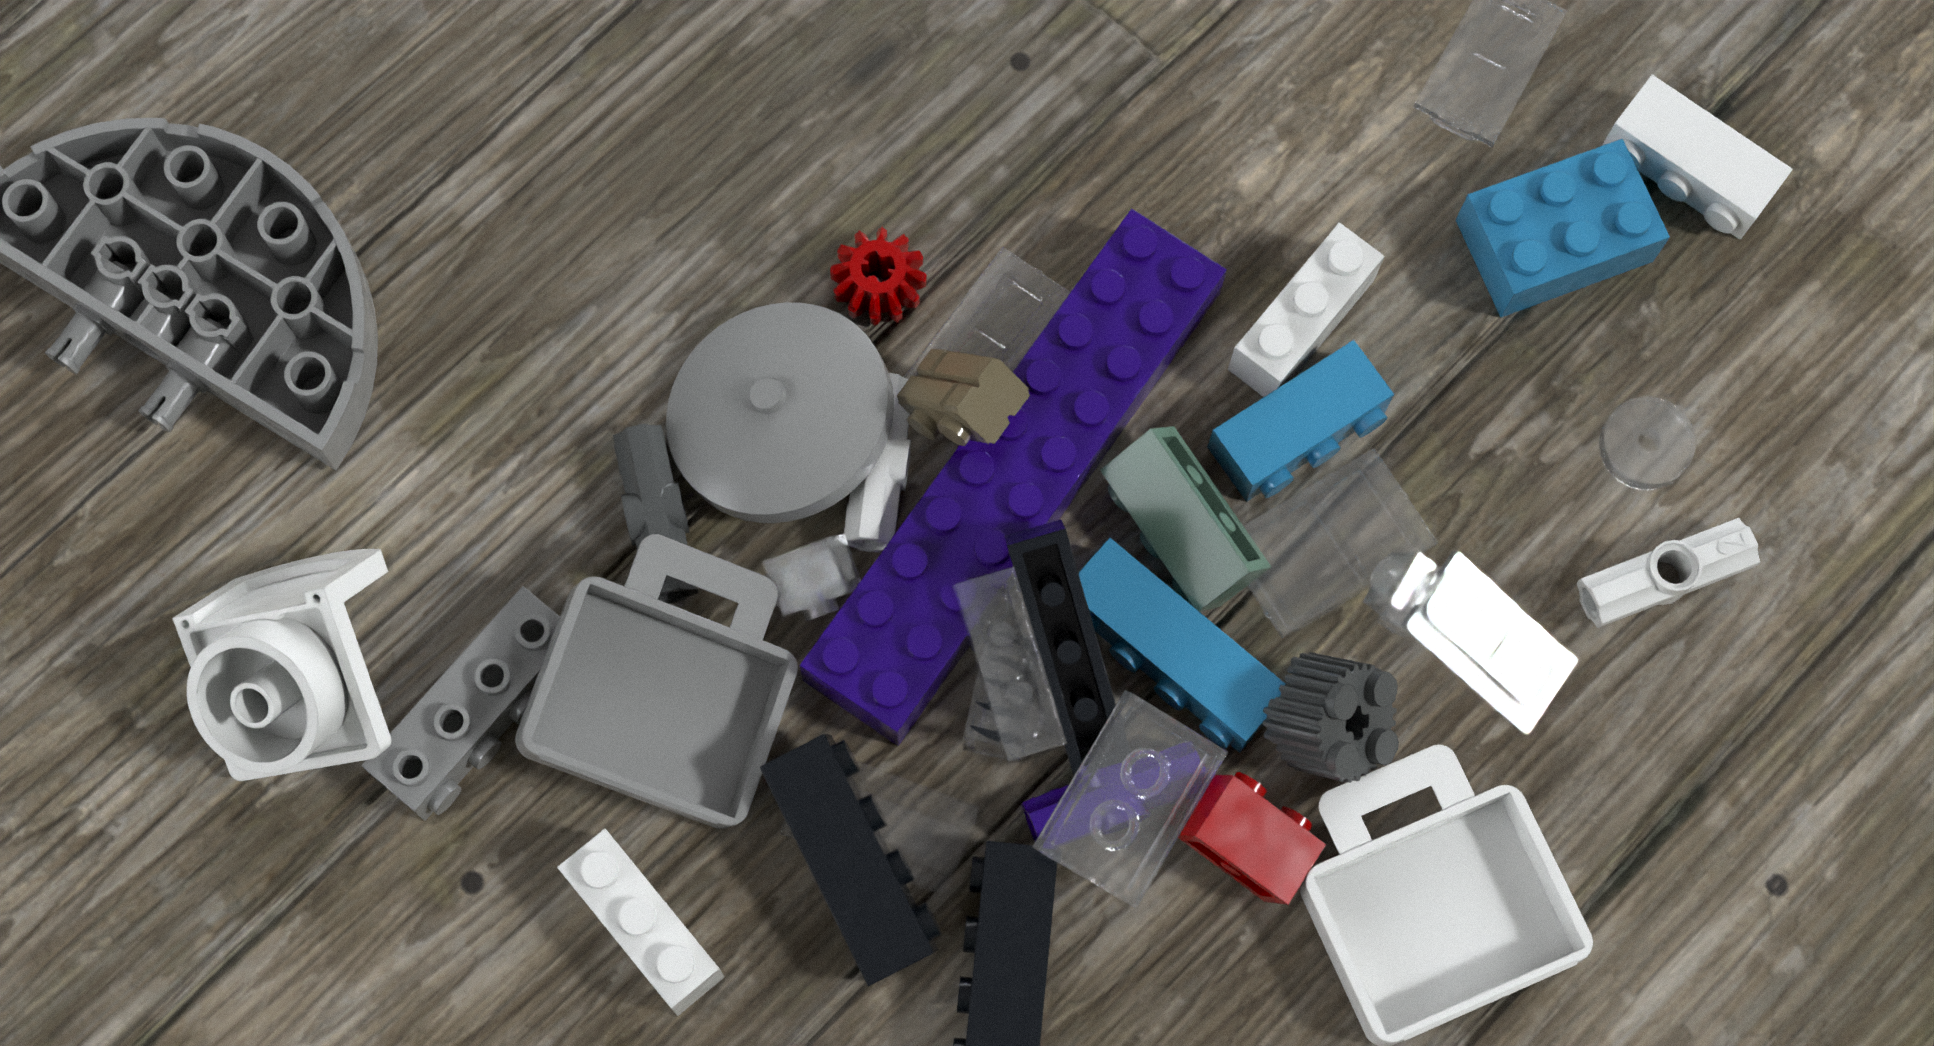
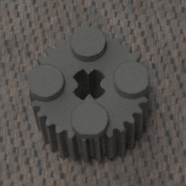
(1334, 717)

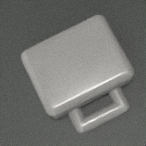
(660, 694)

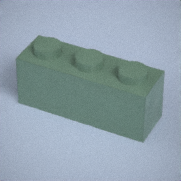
(1184, 519)

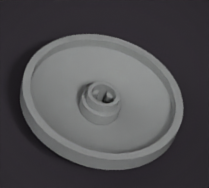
(780, 412)

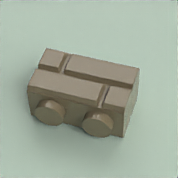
(962, 397)

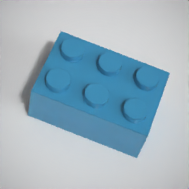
(1561, 227)

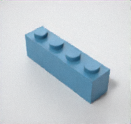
(1177, 648)

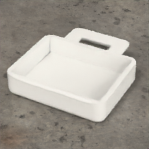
(1442, 906)

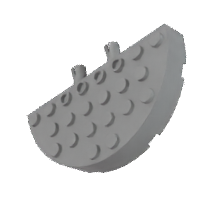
(203, 263)

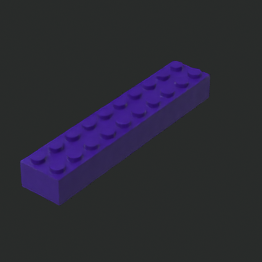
(1085, 383)

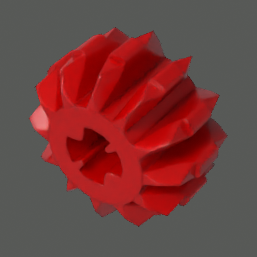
(866, 291)

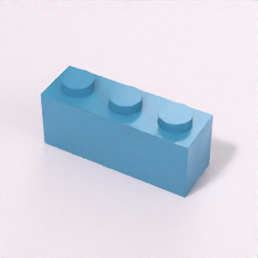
(1301, 422)

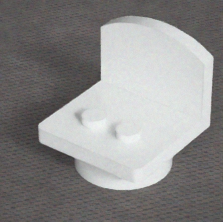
(281, 669)

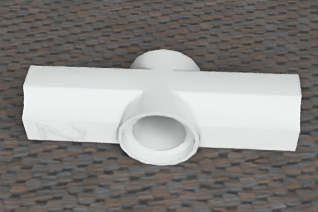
(875, 501)
(1698, 560)

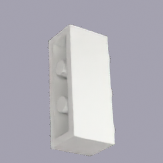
(1698, 158)
(1306, 311)
(641, 922)

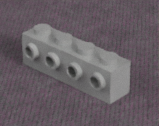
(467, 709)

